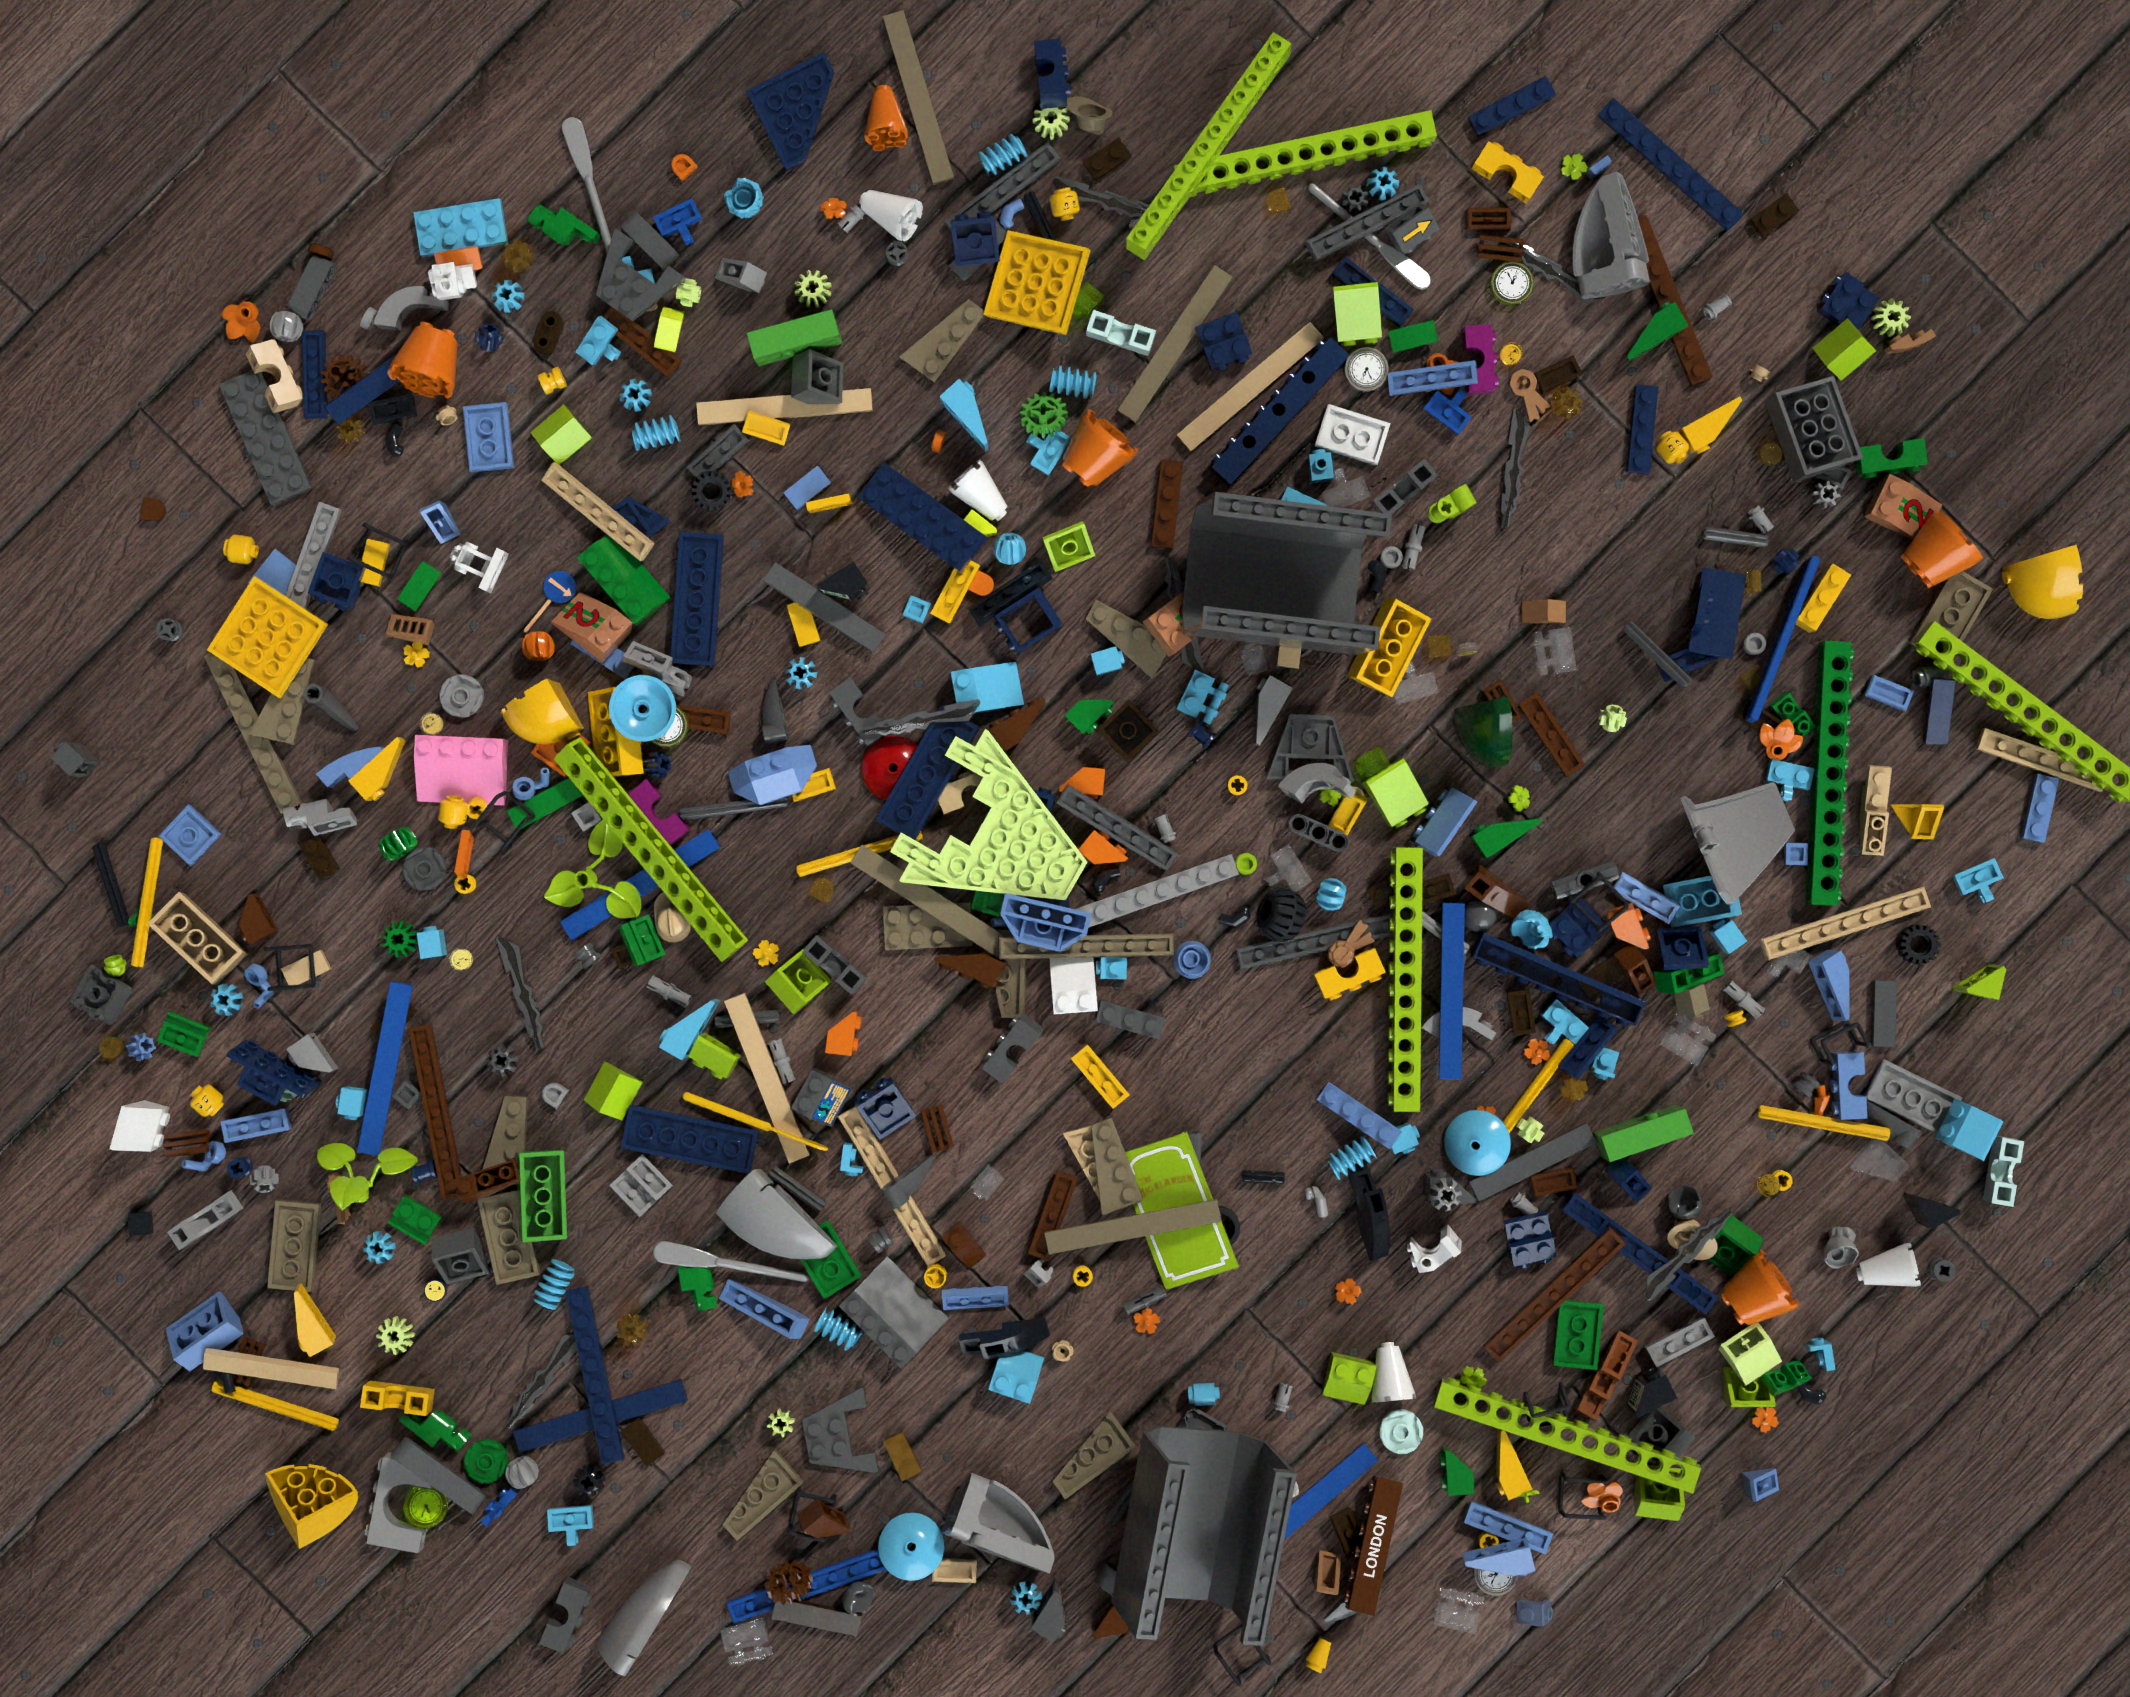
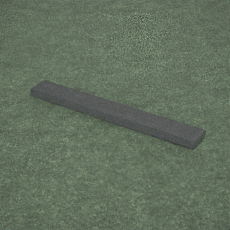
(1311, 942)

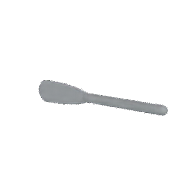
(580, 153)
(1401, 263)
(684, 1255)

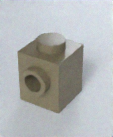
(1692, 1001)

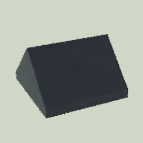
(1929, 1212)

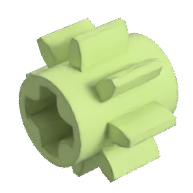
(688, 292)
(1612, 718)
(1530, 1129)
(785, 1418)

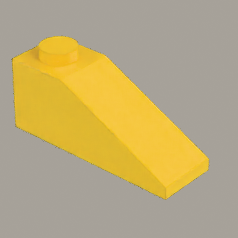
(1708, 427)
(377, 773)
(312, 1328)
(1509, 1469)

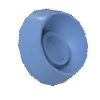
(1192, 959)

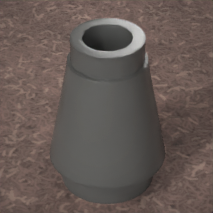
(1922, 675)

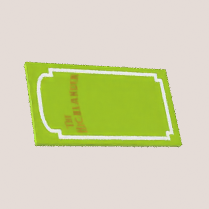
(1169, 1178)

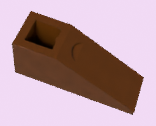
(1011, 731)
(1495, 892)
(982, 967)
(486, 1181)

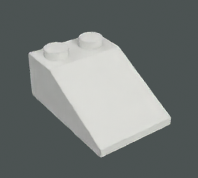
(1073, 985)
(140, 1127)

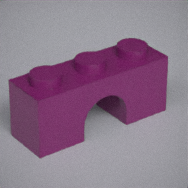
(1481, 340)
(646, 797)

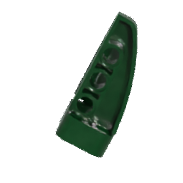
(1486, 731)

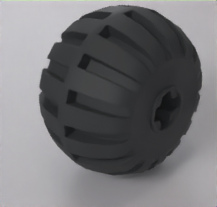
(1281, 914)

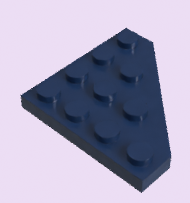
(793, 106)

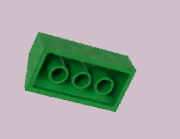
(624, 579)

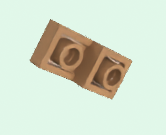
(1907, 343)

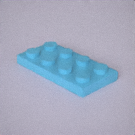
(461, 227)

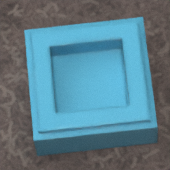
(916, 609)

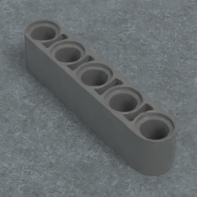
(438, 1475)

